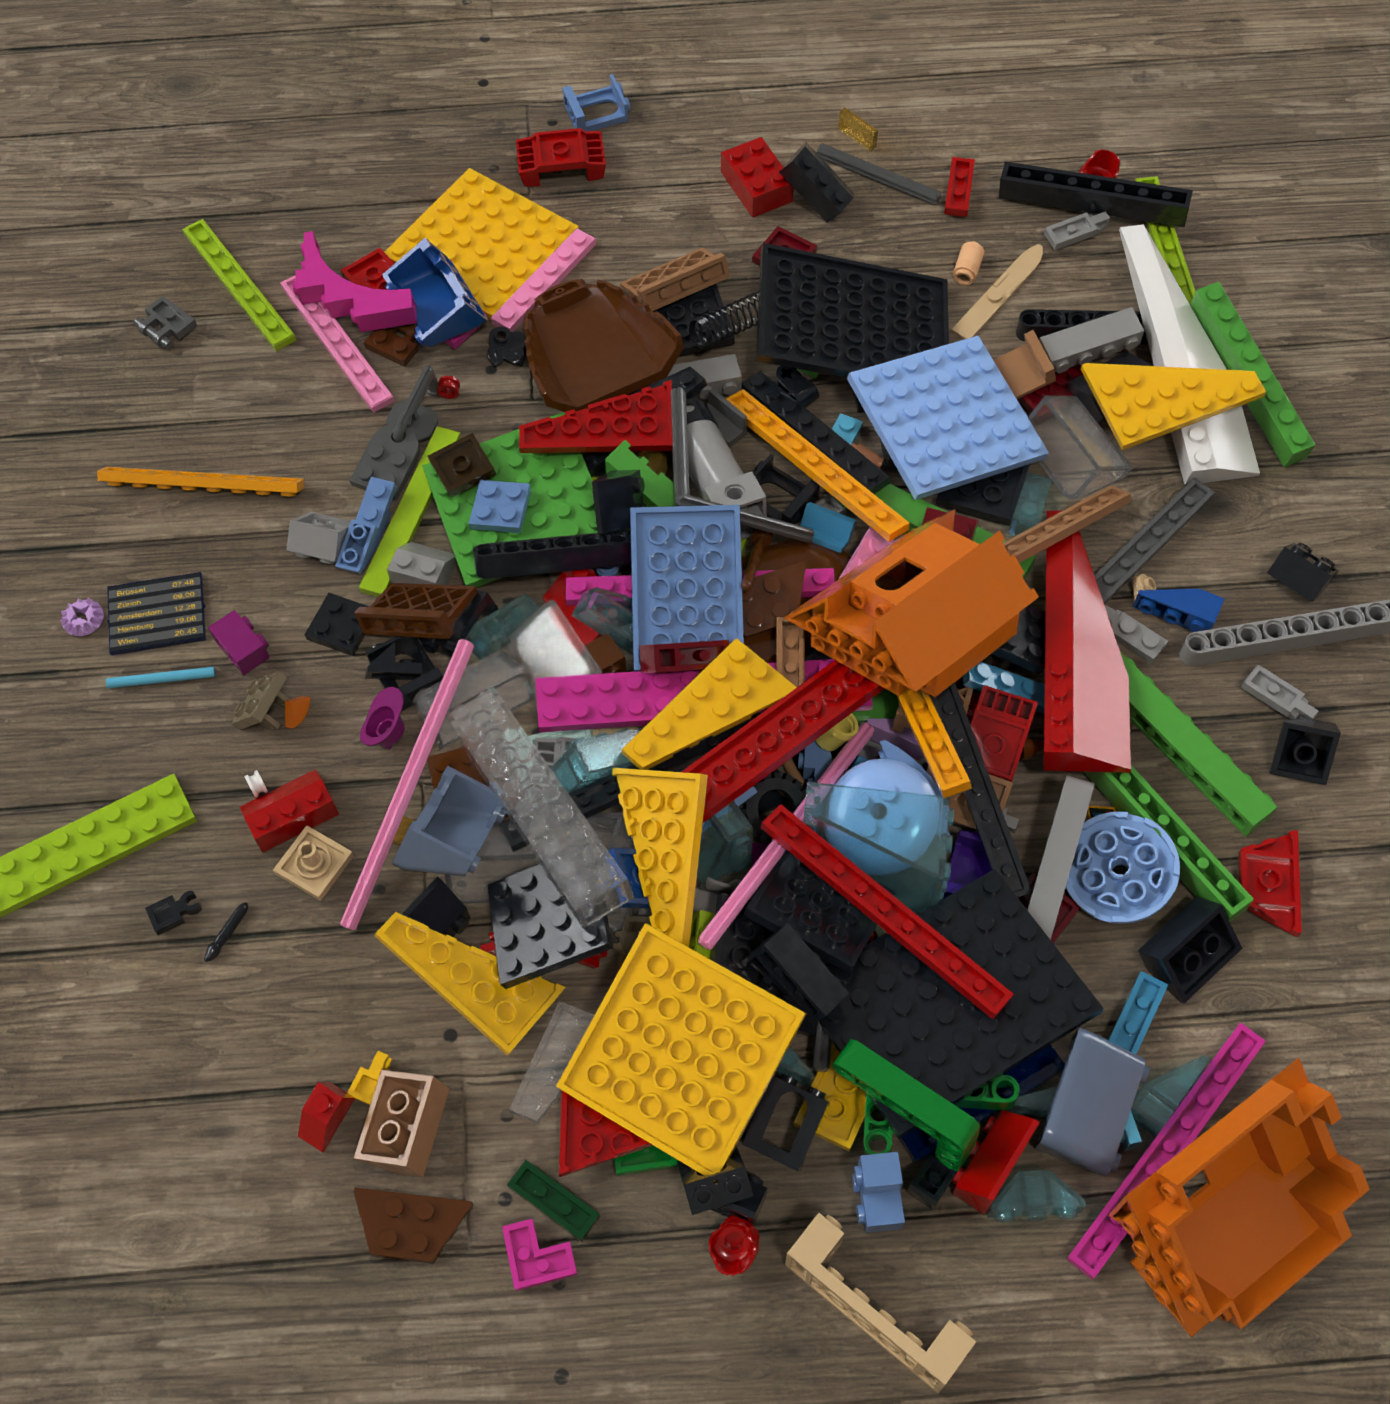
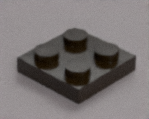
(461, 465)

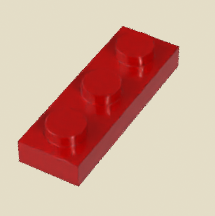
(959, 186)

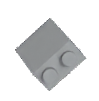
(317, 536)
(421, 565)

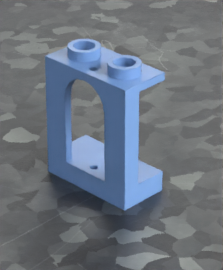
(612, 93)

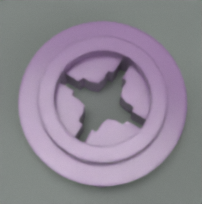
(78, 626)

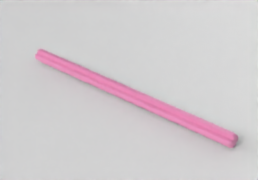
(407, 785)
(775, 850)

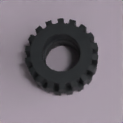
(774, 781)

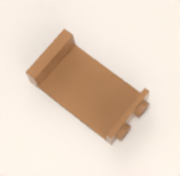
(1026, 367)

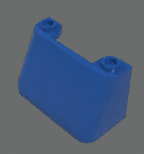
(440, 294)

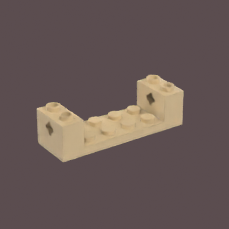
(808, 1261)

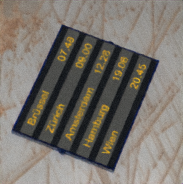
(156, 613)

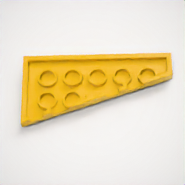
(715, 701)
(469, 981)

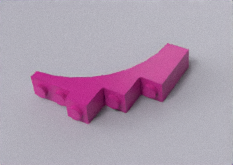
(367, 306)

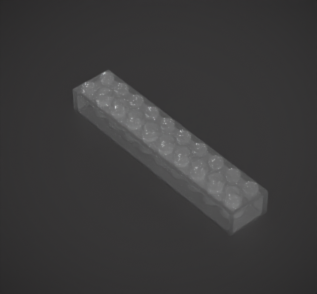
(539, 807)

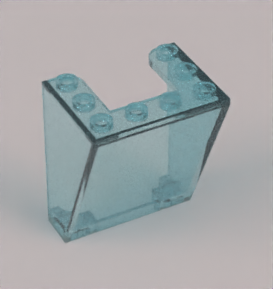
(887, 835)

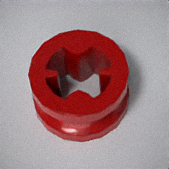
(448, 387)

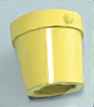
(839, 734)

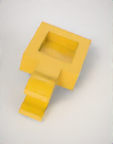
(366, 1080)

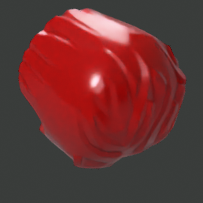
(1102, 163)
(734, 1246)

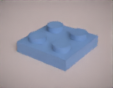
(500, 506)

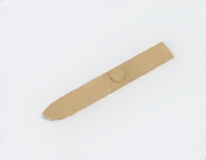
(999, 293)

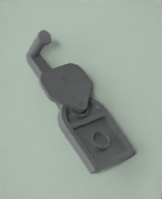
(407, 426)

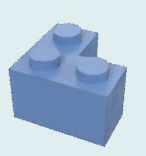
(879, 1185)

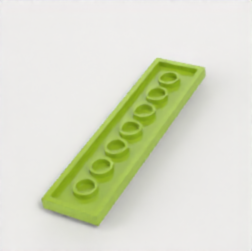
(92, 843)

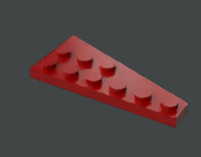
(637, 418)
(591, 1138)

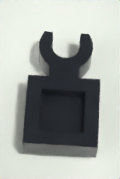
(168, 912)

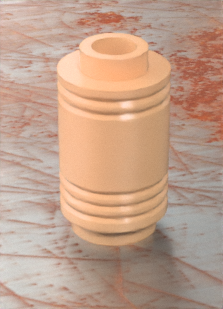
(968, 263)

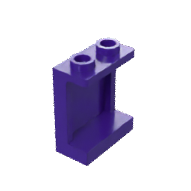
(967, 862)

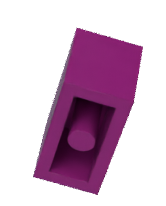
(239, 642)

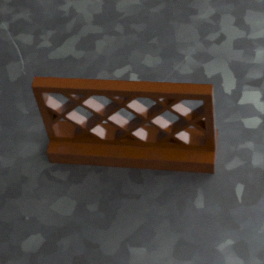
(416, 620)

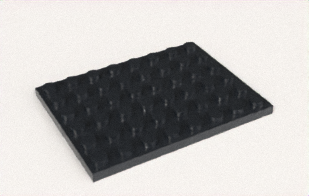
(844, 312)
(933, 1029)

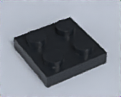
(337, 625)

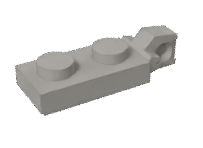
(1076, 229)
(1135, 635)
(1278, 694)

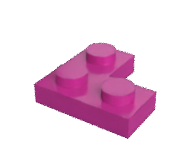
(534, 1265)

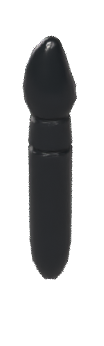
(215, 947)

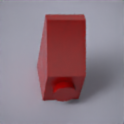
(323, 1114)

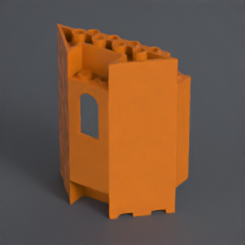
(934, 623)
(1261, 1217)

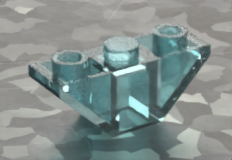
(1035, 1196)

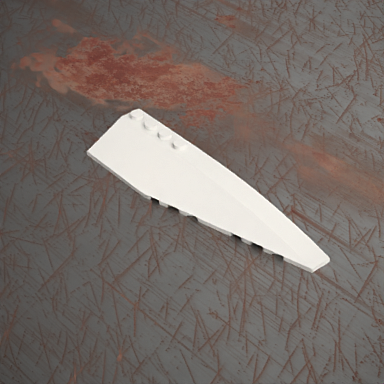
(1218, 445)

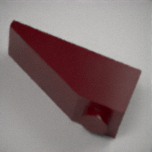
(679, 656)

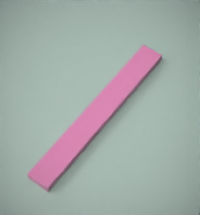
(342, 350)

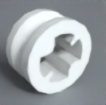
(256, 784)

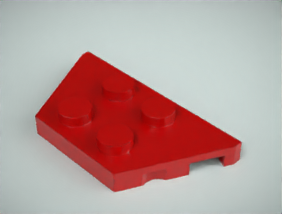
(1273, 879)

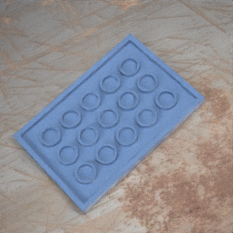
(685, 575)

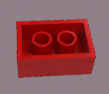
(755, 177)

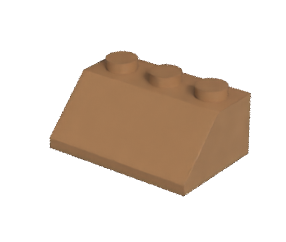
(402, 1122)

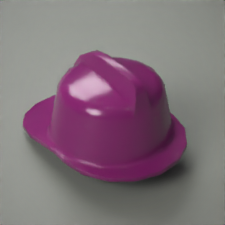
(383, 721)

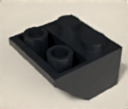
(1303, 570)

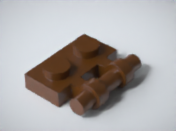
(391, 346)

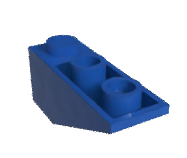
(1185, 607)

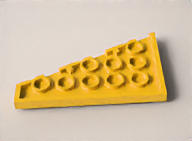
(1158, 400)
(665, 822)

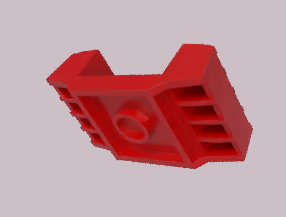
(559, 152)
(1001, 729)

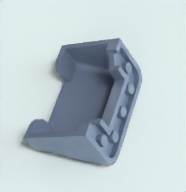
(450, 827)
(1092, 1103)

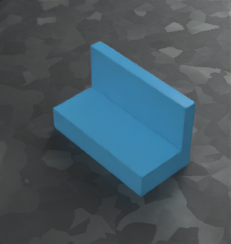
(829, 527)

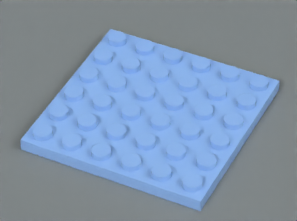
(947, 417)

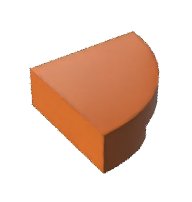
(296, 711)

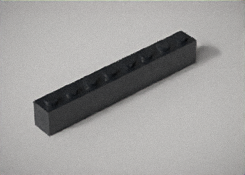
(1095, 194)

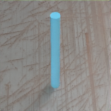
(161, 677)

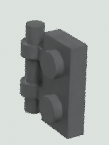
(170, 317)

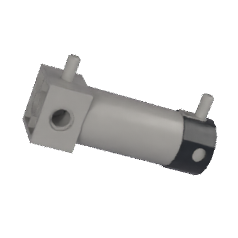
(715, 467)

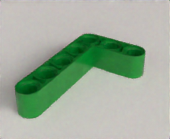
(912, 1100)
(986, 1100)

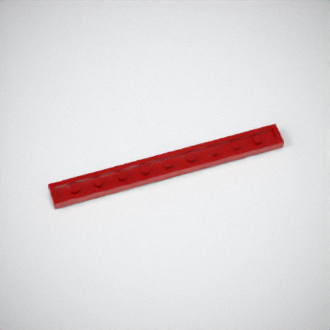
(887, 911)

